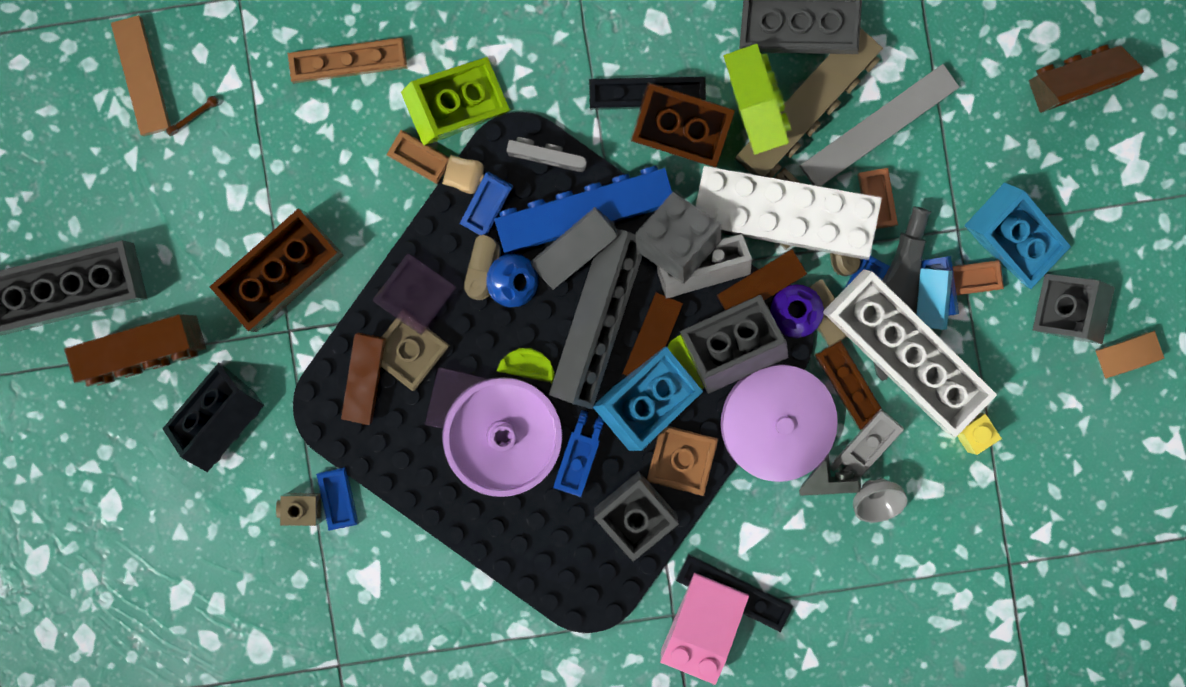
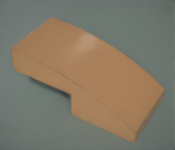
(1130, 354)

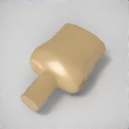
(463, 174)

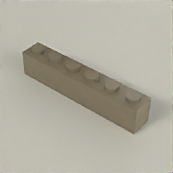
(811, 100)

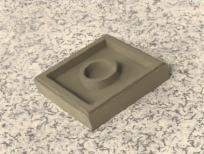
(411, 355)

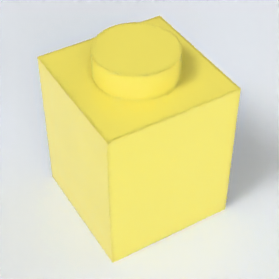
(978, 435)

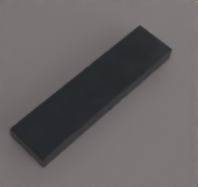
(629, 92)
(760, 604)

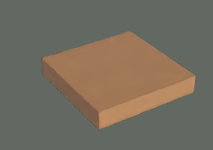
(682, 460)

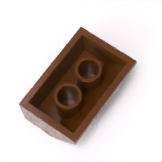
(1083, 76)

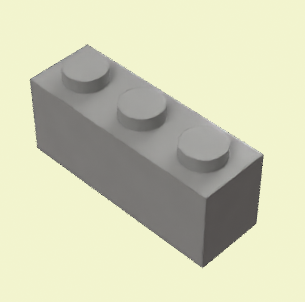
(724, 263)

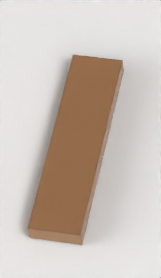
(347, 60)
(141, 75)

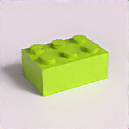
(758, 98)

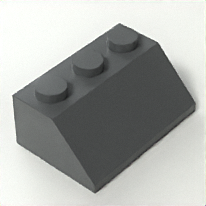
(734, 344)

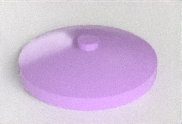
(779, 423)
(502, 436)

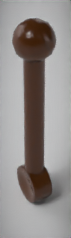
(212, 101)

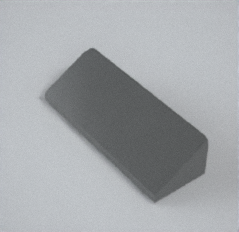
(574, 248)

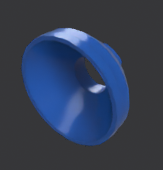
(501, 278)

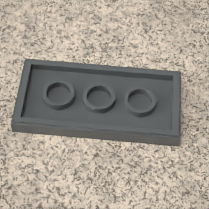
(802, 26)

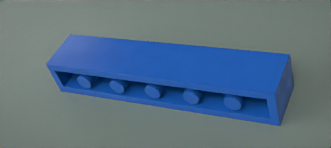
(617, 201)

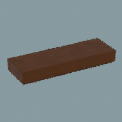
(764, 281)
(654, 331)
(363, 378)
(848, 383)

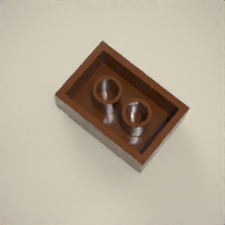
(682, 124)

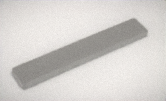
(879, 126)

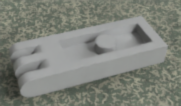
(550, 155)
(868, 444)

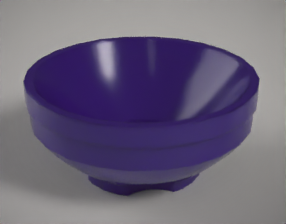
(797, 326)

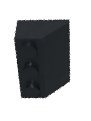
(212, 418)

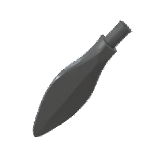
(905, 268)

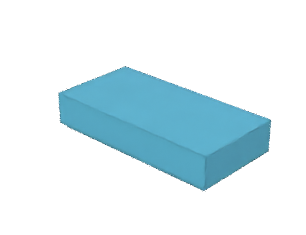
(934, 297)

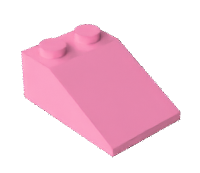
(704, 628)

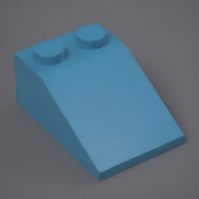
(1018, 234)
(647, 400)

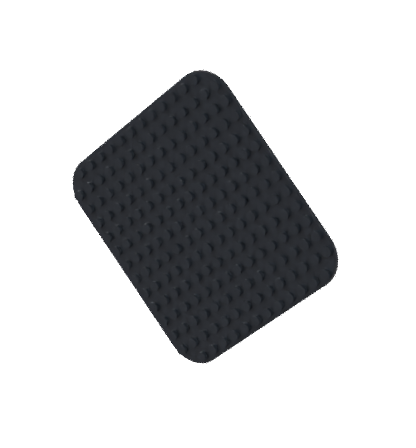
(543, 539)

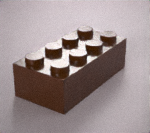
(276, 271)
(134, 349)

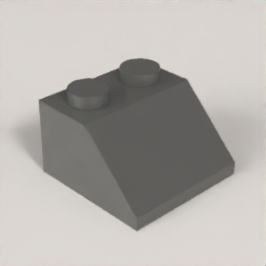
(1074, 308)

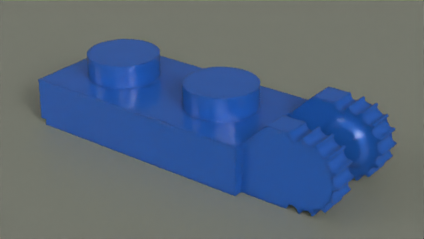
(578, 458)

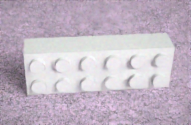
(790, 212)
(909, 353)

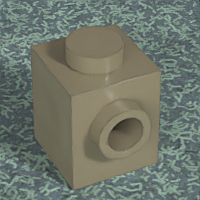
(299, 509)

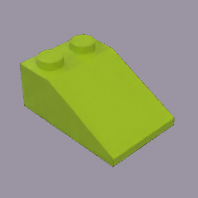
(454, 100)

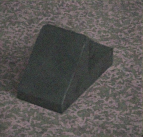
(821, 482)

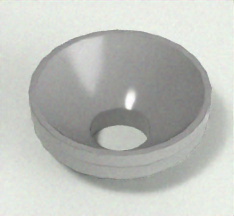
(879, 501)

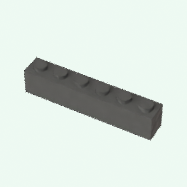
(597, 321)

